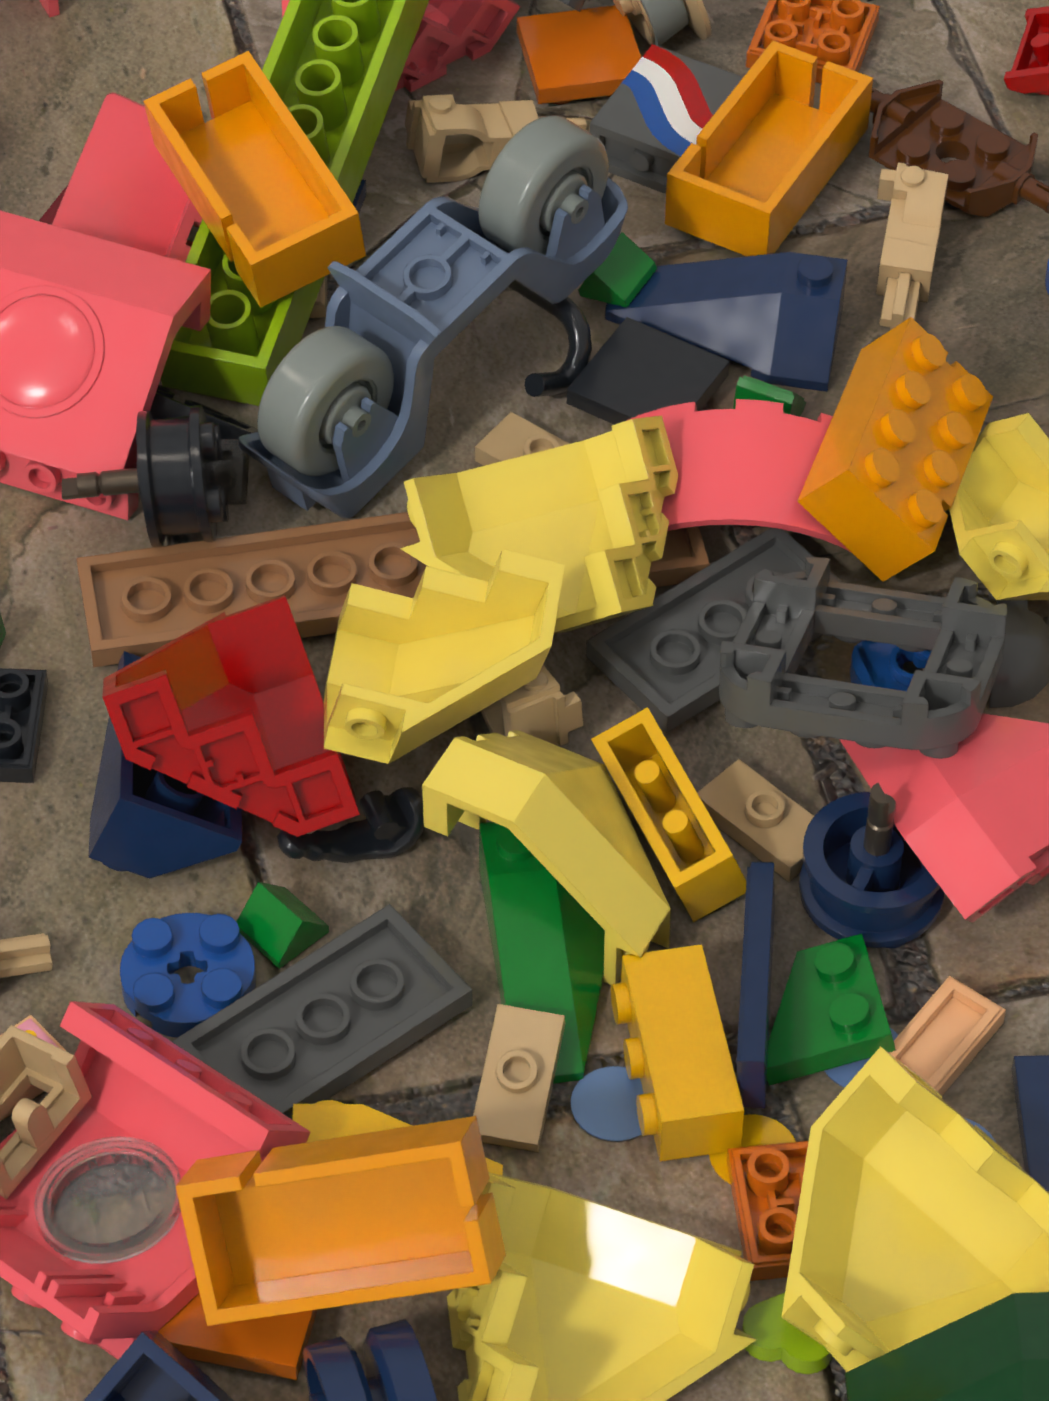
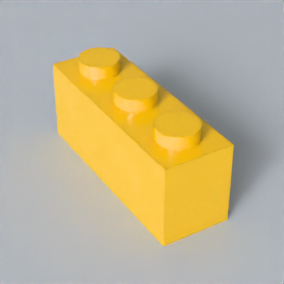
(671, 814)
(678, 1053)

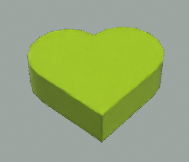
(782, 1340)

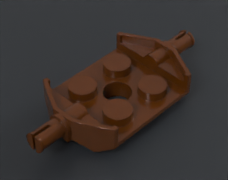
(922, 128)

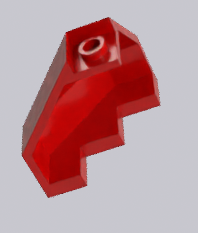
(236, 719)

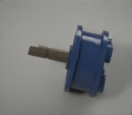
(865, 875)

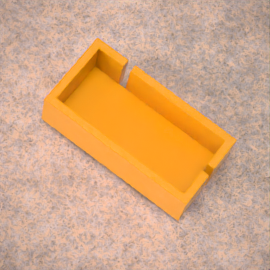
(767, 152)
(255, 179)
(896, 450)
(341, 1221)

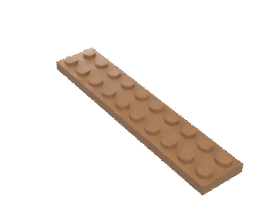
(159, 593)

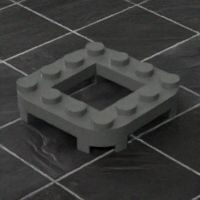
(931, 716)

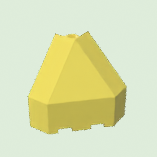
(571, 504)
(1004, 510)
(433, 660)
(570, 822)
(906, 1219)
(595, 1304)

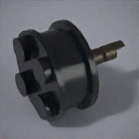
(170, 475)

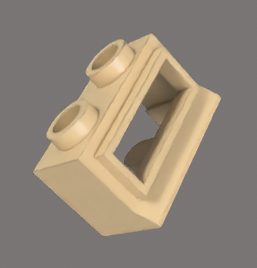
(28, 1062)

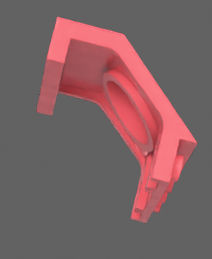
(83, 352)

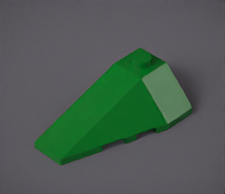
(542, 943)

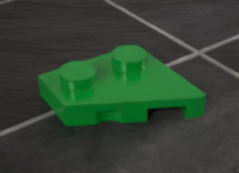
(827, 1012)

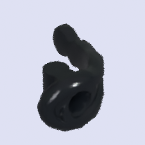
(389, 829)

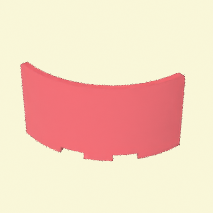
(126, 188)
(742, 466)

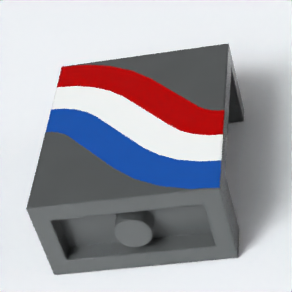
(659, 114)

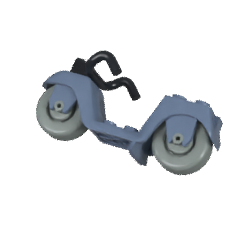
(357, 394)

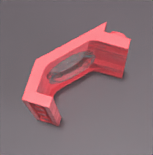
(99, 1214)

